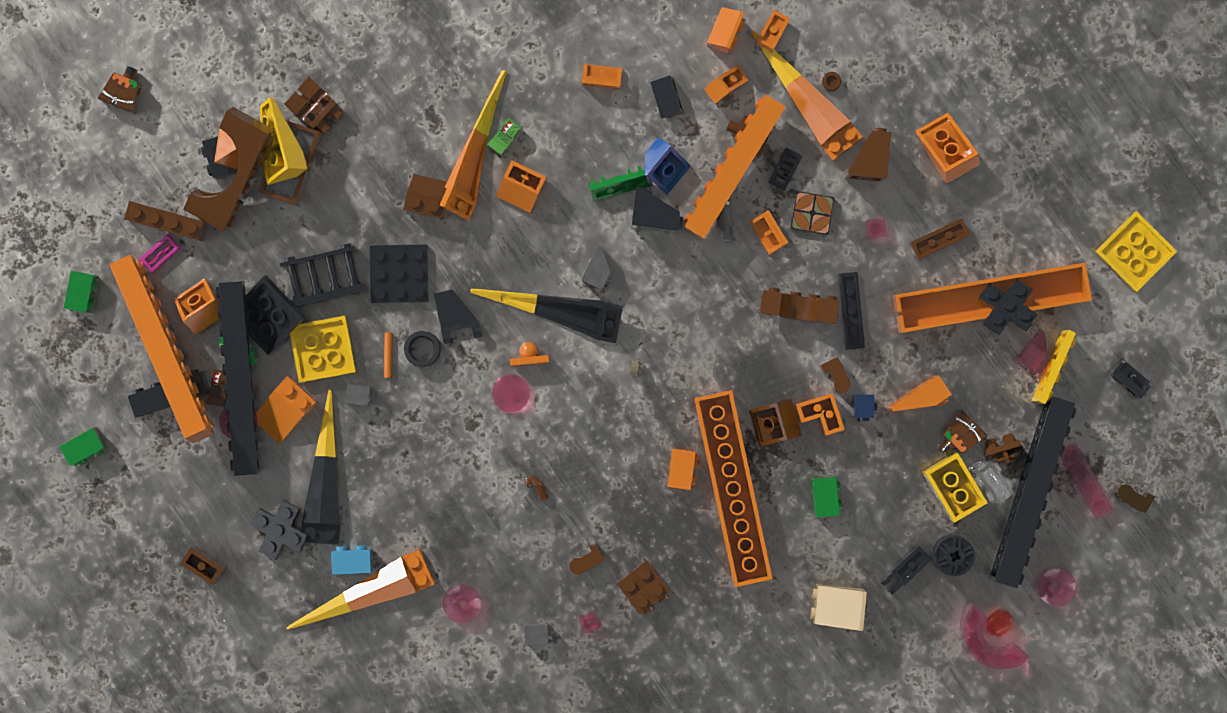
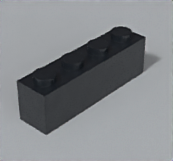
(154, 399)

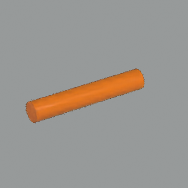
(388, 355)

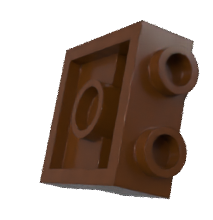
(644, 588)

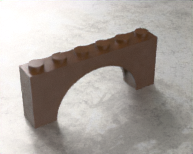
(250, 142)

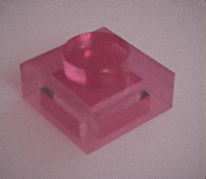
(876, 228)

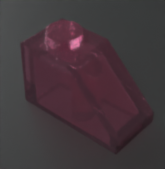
(1034, 354)

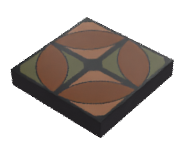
(812, 213)

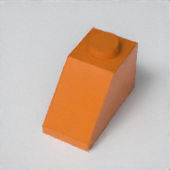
(726, 84)

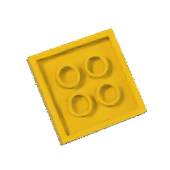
(1135, 251)
(322, 349)

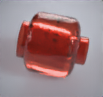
(999, 623)

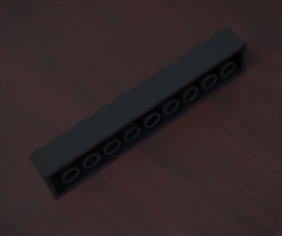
(1032, 492)

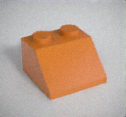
(198, 306)

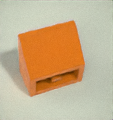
(725, 29)
(521, 186)

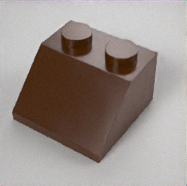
(425, 196)
(775, 422)

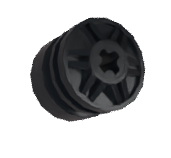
(948, 544)

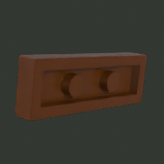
(940, 239)

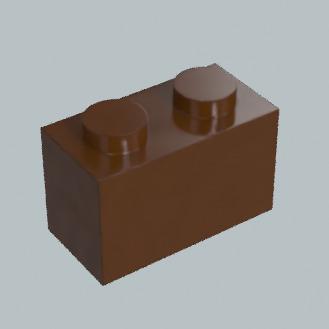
(203, 565)

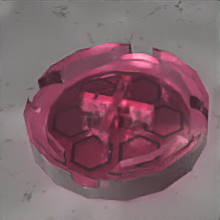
(511, 393)

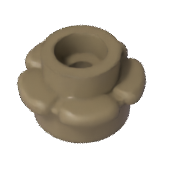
(635, 367)

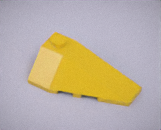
(284, 154)

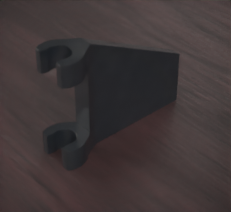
(454, 315)

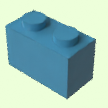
(351, 560)

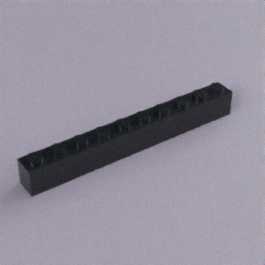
(238, 377)

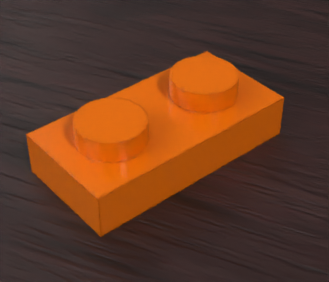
(772, 30)

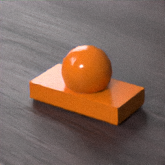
(529, 353)

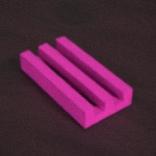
(148, 264)

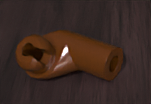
(539, 486)

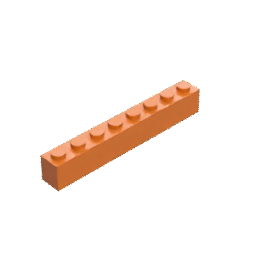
(734, 167)

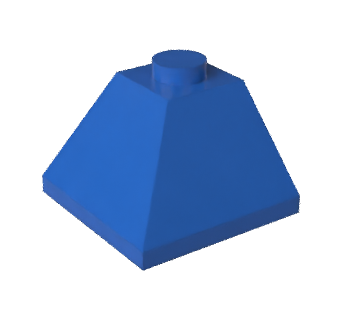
(664, 165)

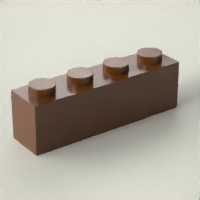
(165, 221)

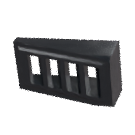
(791, 153)

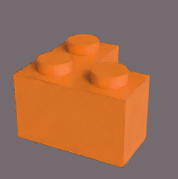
(825, 409)

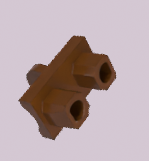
(1004, 452)

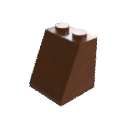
(872, 157)

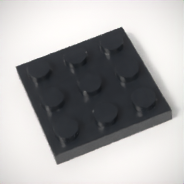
(399, 273)
(270, 315)

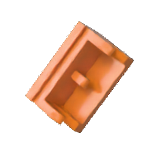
(601, 76)
(768, 232)

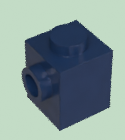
(864, 407)

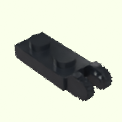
(907, 568)

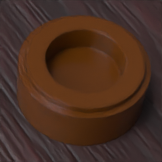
(831, 81)

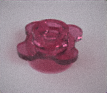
(588, 627)

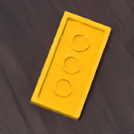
(1056, 361)

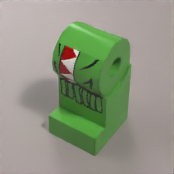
(504, 137)

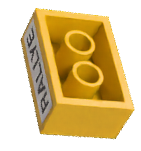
(954, 487)

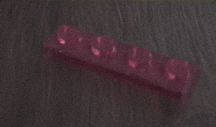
(1085, 481)

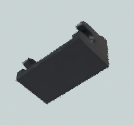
(667, 97)
(1130, 378)

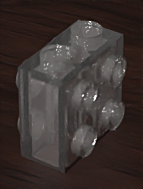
(988, 477)

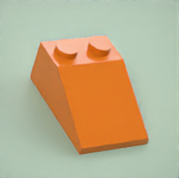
(948, 148)
(927, 394)
(285, 409)

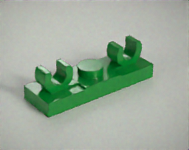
(618, 184)

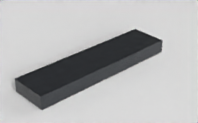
(851, 310)

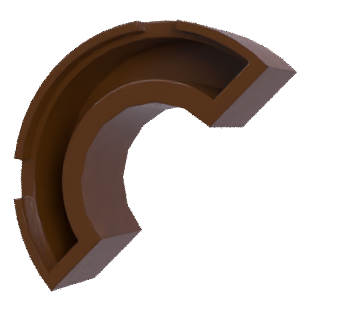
(799, 307)

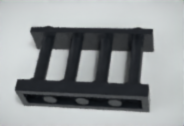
(335, 289)

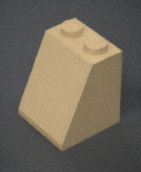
(839, 607)

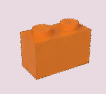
(682, 468)

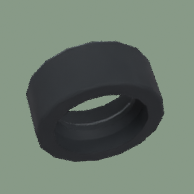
(422, 334)

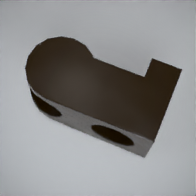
(1127, 495)

